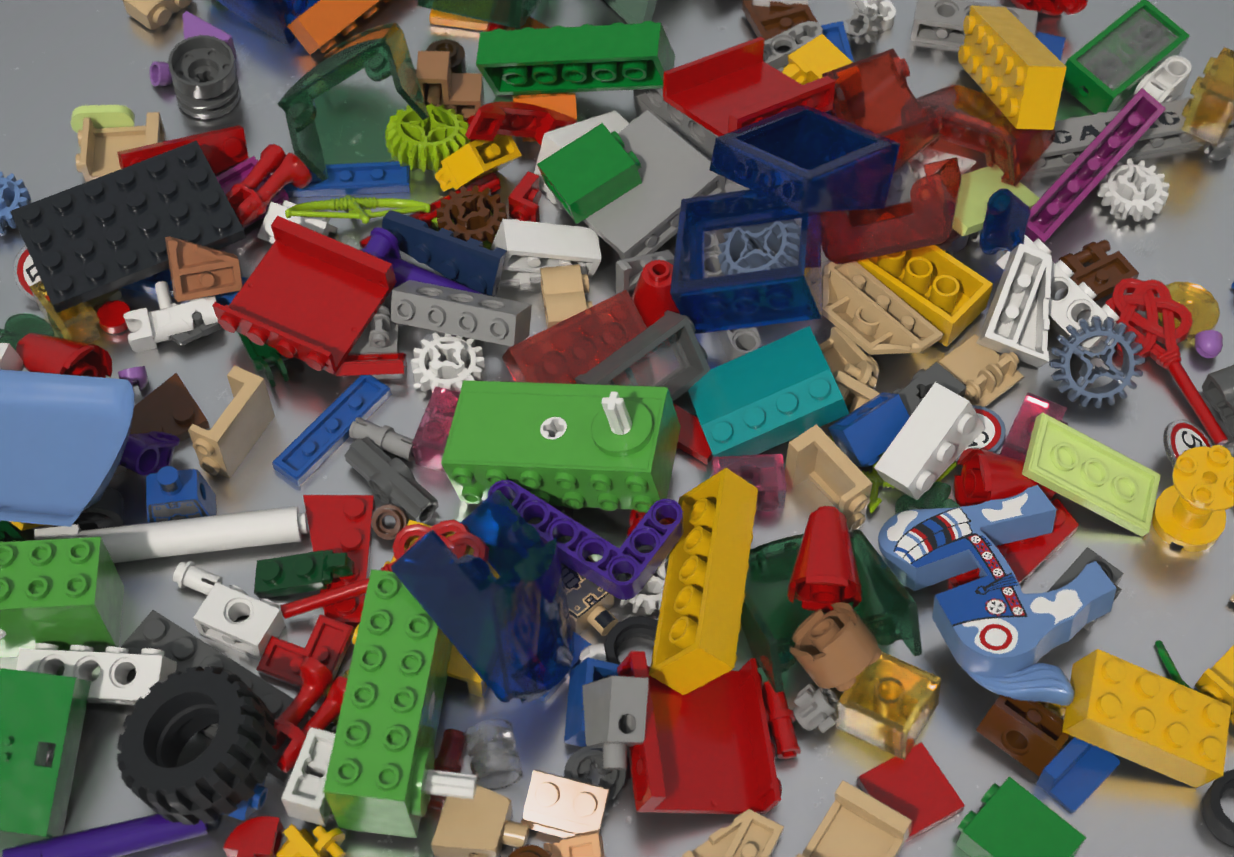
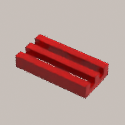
(373, 364)

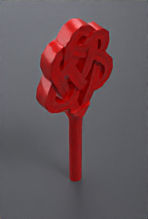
(1169, 357)
(458, 543)

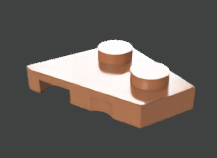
(201, 270)

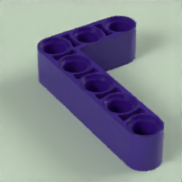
(586, 543)

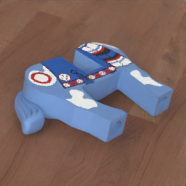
(989, 621)

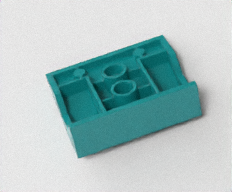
(767, 396)

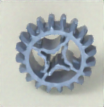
(777, 239)
(1105, 349)

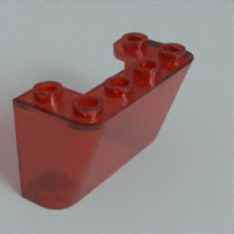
(897, 227)

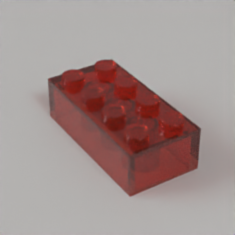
(575, 343)

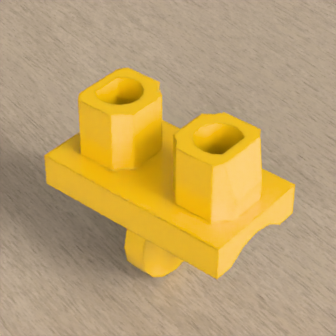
(303, 844)

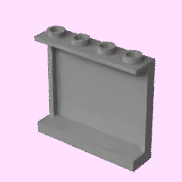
(651, 211)

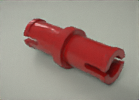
(780, 722)

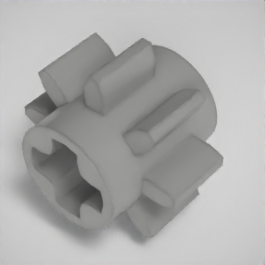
(872, 29)
(816, 708)

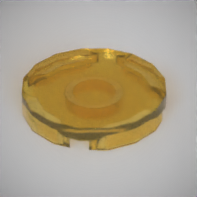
(1199, 302)

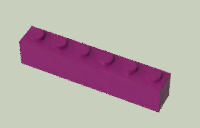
(1092, 165)

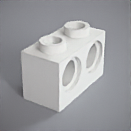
(304, 790)

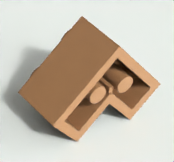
(441, 86)

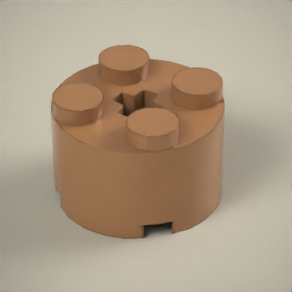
(835, 647)

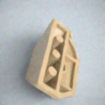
(872, 312)

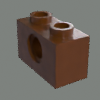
(1024, 731)

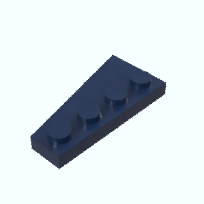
(454, 258)

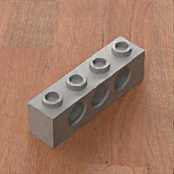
(943, 20)
(690, 129)
(460, 313)

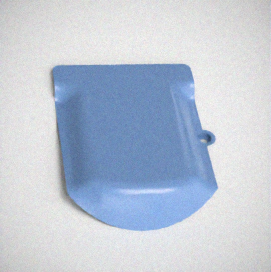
(59, 443)

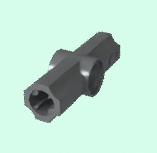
(391, 480)

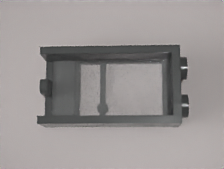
(659, 357)

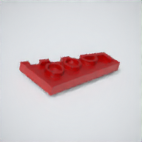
(221, 148)
(343, 526)
(1029, 553)

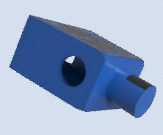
(178, 495)

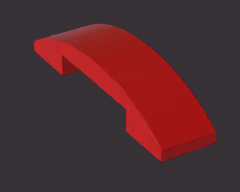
(515, 120)

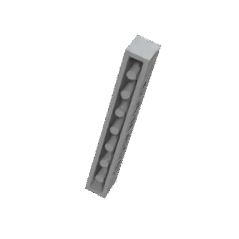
(1078, 132)

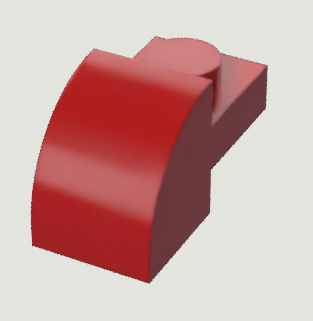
(256, 838)

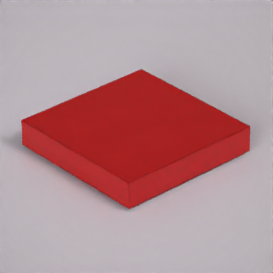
(913, 789)

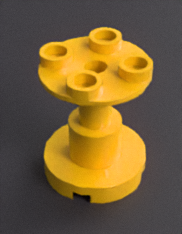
(1195, 506)

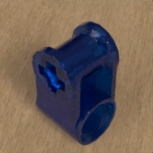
(1005, 221)

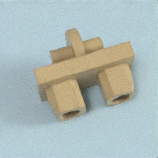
(855, 383)

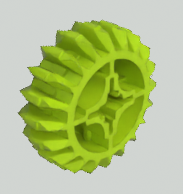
(427, 141)

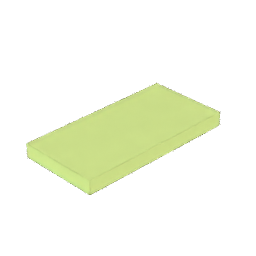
(974, 196)
(1091, 474)

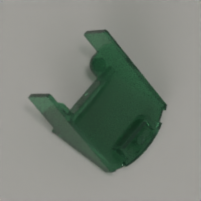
(381, 53)
(772, 619)

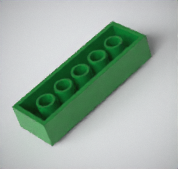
(575, 58)

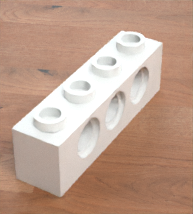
(1079, 296)
(114, 665)

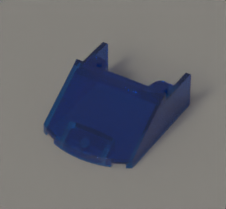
(505, 627)

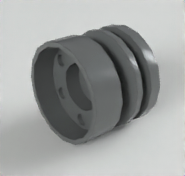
(204, 77)

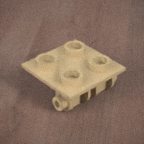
(982, 371)

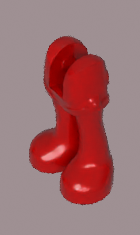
(284, 169)
(316, 682)

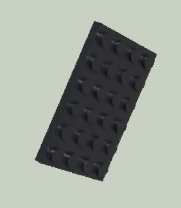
(118, 224)

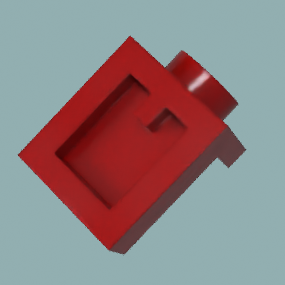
(525, 198)

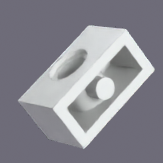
(224, 605)

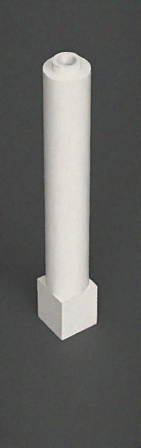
(192, 534)

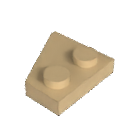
(746, 837)

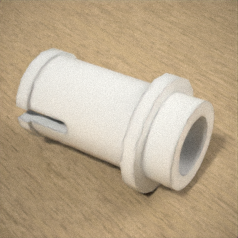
(195, 578)

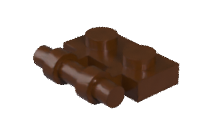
(1104, 272)

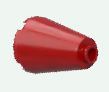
(653, 291)
(63, 356)
(990, 477)
(825, 564)

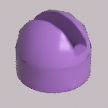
(160, 74)
(1208, 343)
(135, 375)

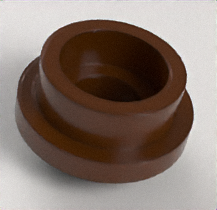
(379, 525)

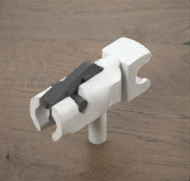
(171, 322)

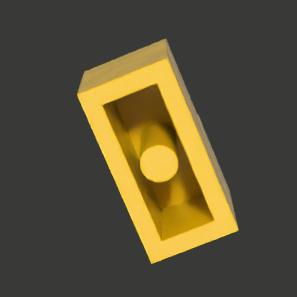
(814, 59)
(476, 161)

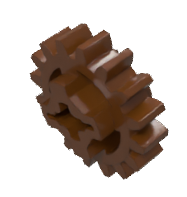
(472, 214)

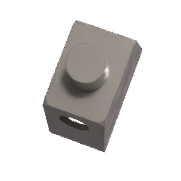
(615, 717)

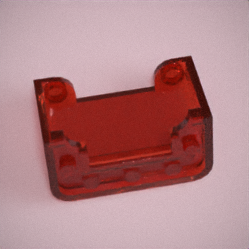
(877, 98)
(978, 124)

